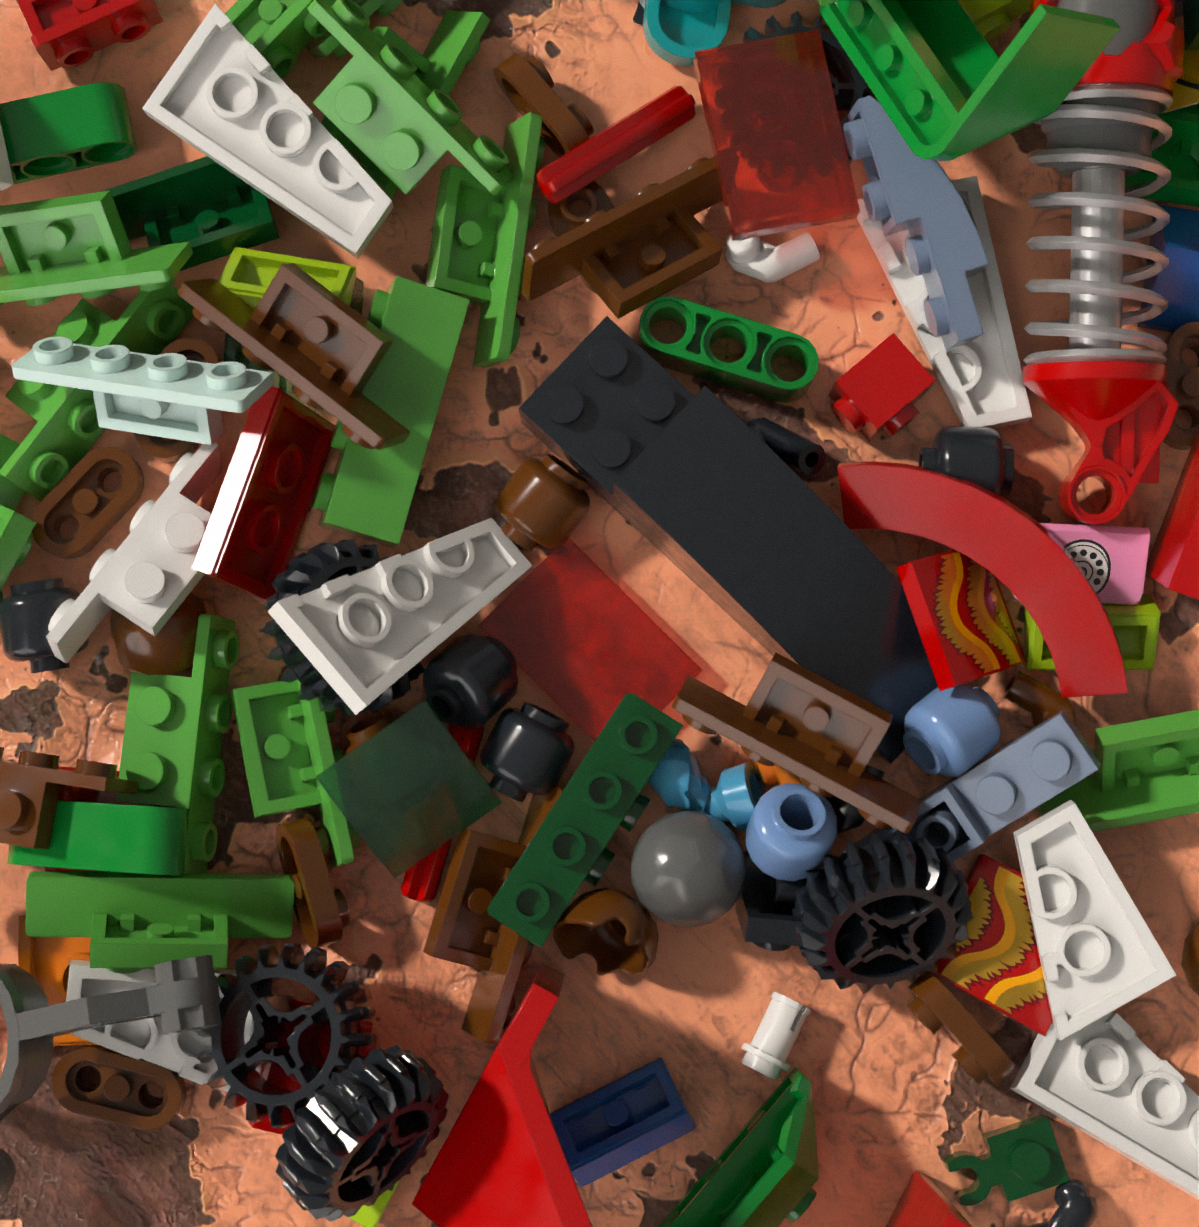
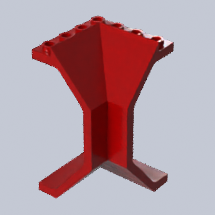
(509, 1165)

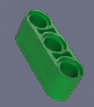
(67, 131)
(759, 343)
(112, 839)

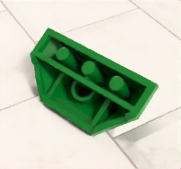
(764, 1168)

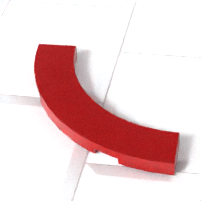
(1009, 547)

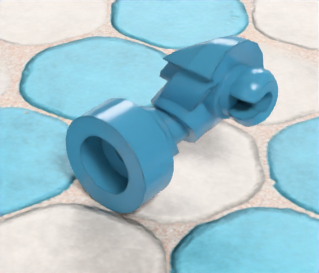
(686, 788)

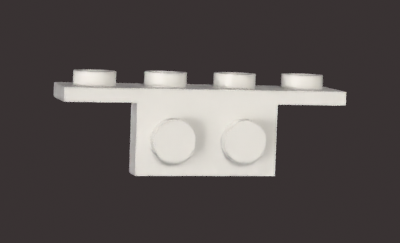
(151, 567)

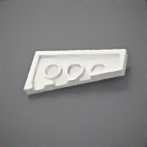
(980, 376)

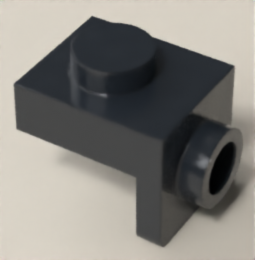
(761, 920)

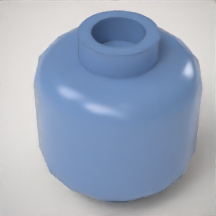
(951, 730)
(790, 832)

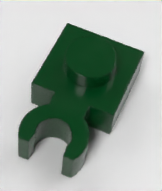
(1019, 1160)

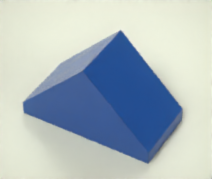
(1180, 279)

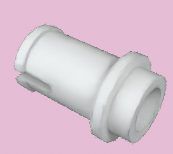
(775, 1036)

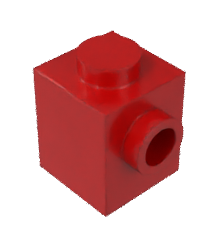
(880, 390)

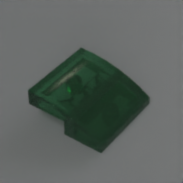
(409, 788)

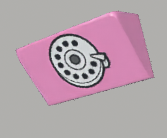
(1109, 556)

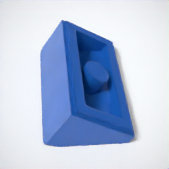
(621, 1122)

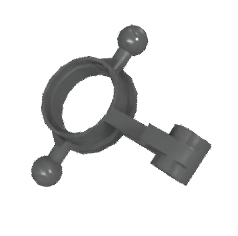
(183, 998)

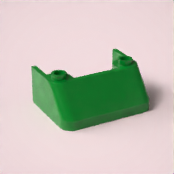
(946, 80)

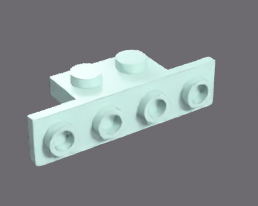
(145, 391)

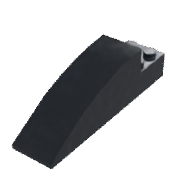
(733, 520)

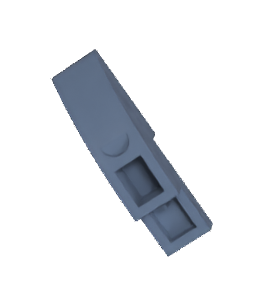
(920, 197)
(1000, 788)

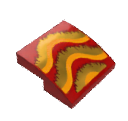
(960, 618)
(1001, 954)

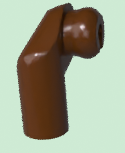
(1037, 698)

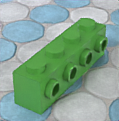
(374, 486)

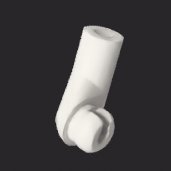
(769, 262)

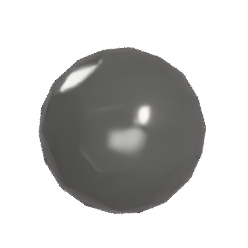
(688, 868)

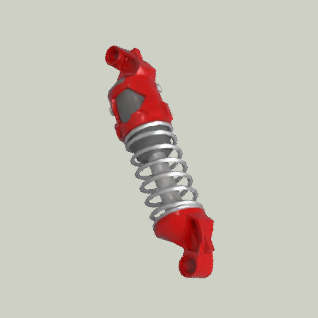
(1097, 138)

